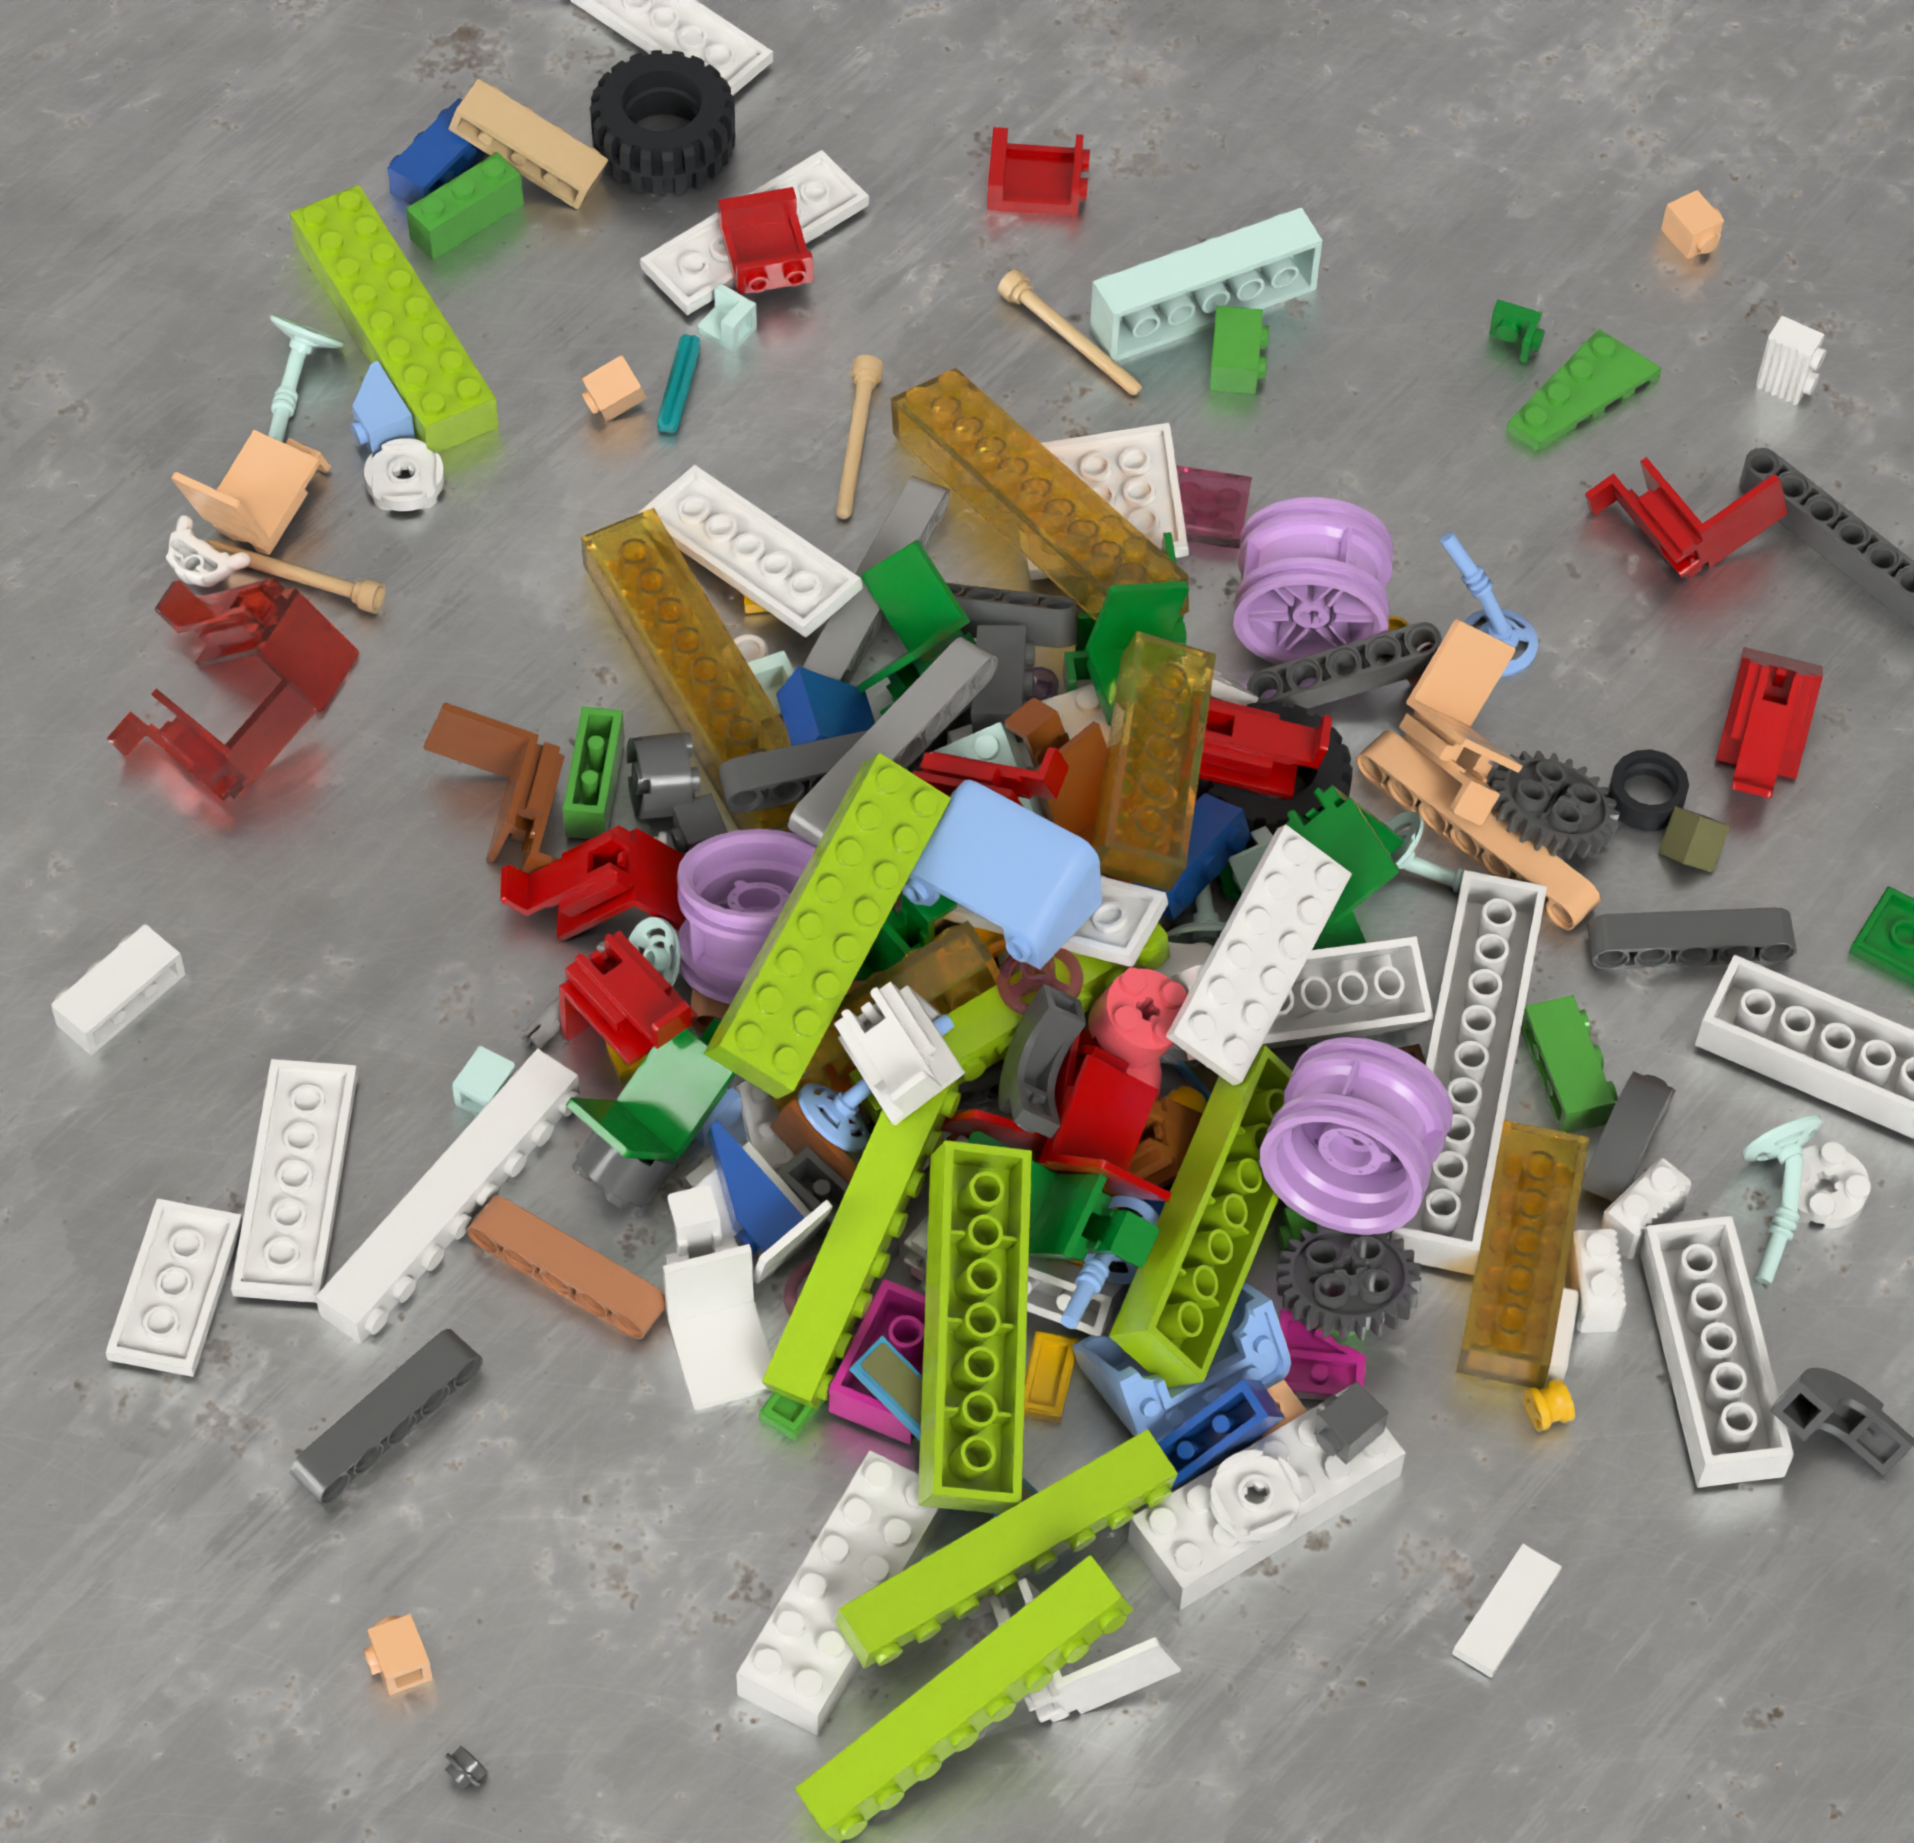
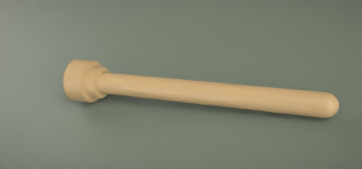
(1017, 288)
(866, 374)
(366, 594)

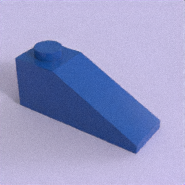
(754, 1203)

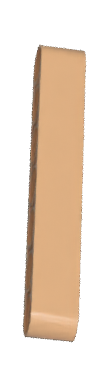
(1430, 790)

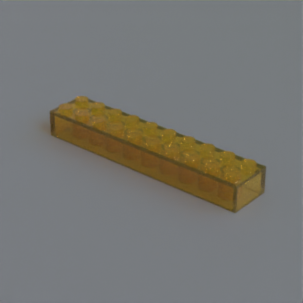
(1026, 492)
(685, 651)

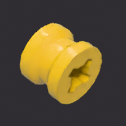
(1549, 1405)

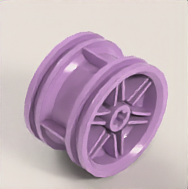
(1311, 578)
(731, 899)
(1356, 1136)

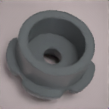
(465, 1768)

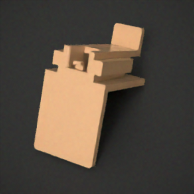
(257, 491)
(1446, 707)

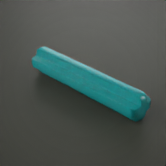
(678, 383)

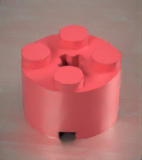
(1136, 1015)

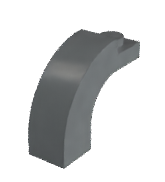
(1036, 1057)
(1627, 1135)
(1846, 1410)

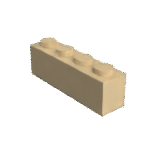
(528, 143)

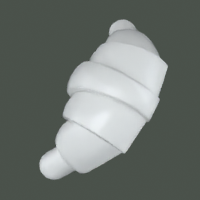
(198, 561)

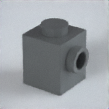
(696, 823)
(1349, 1422)

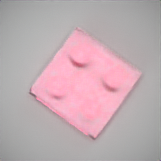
(1213, 505)

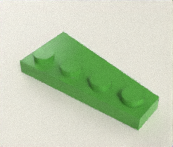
(1581, 388)

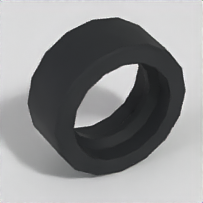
(1653, 764)

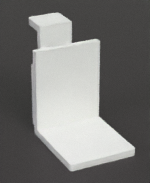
(899, 1050)
(790, 1243)
(712, 1305)
(1095, 1683)

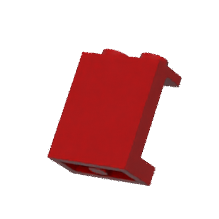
(1036, 176)
(765, 241)

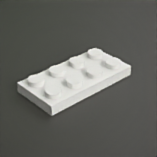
(174, 1287)

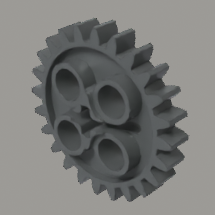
(1578, 820)
(1348, 1281)

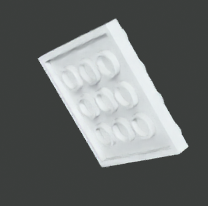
(1134, 475)

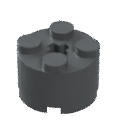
(661, 774)
(622, 1178)

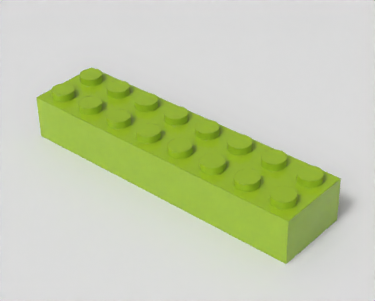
(394, 318)
(827, 926)
(1206, 1232)
(975, 1328)

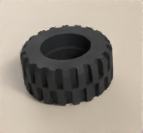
(663, 86)
(1271, 812)

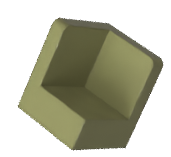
(1694, 839)

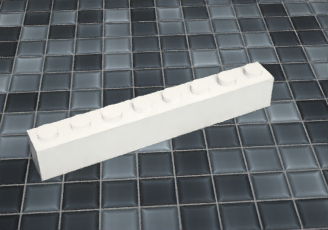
(448, 1197)

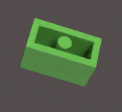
(1236, 350)

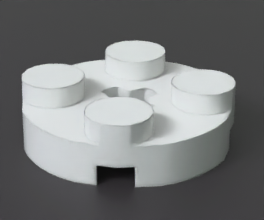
(410, 493)
(1849, 1180)
(1250, 1520)

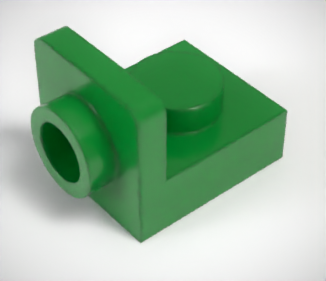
(1517, 325)

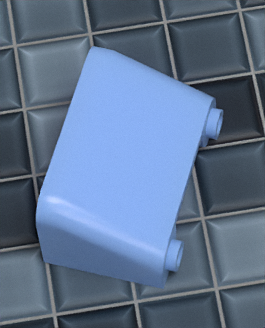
(1009, 870)
(1249, 1349)

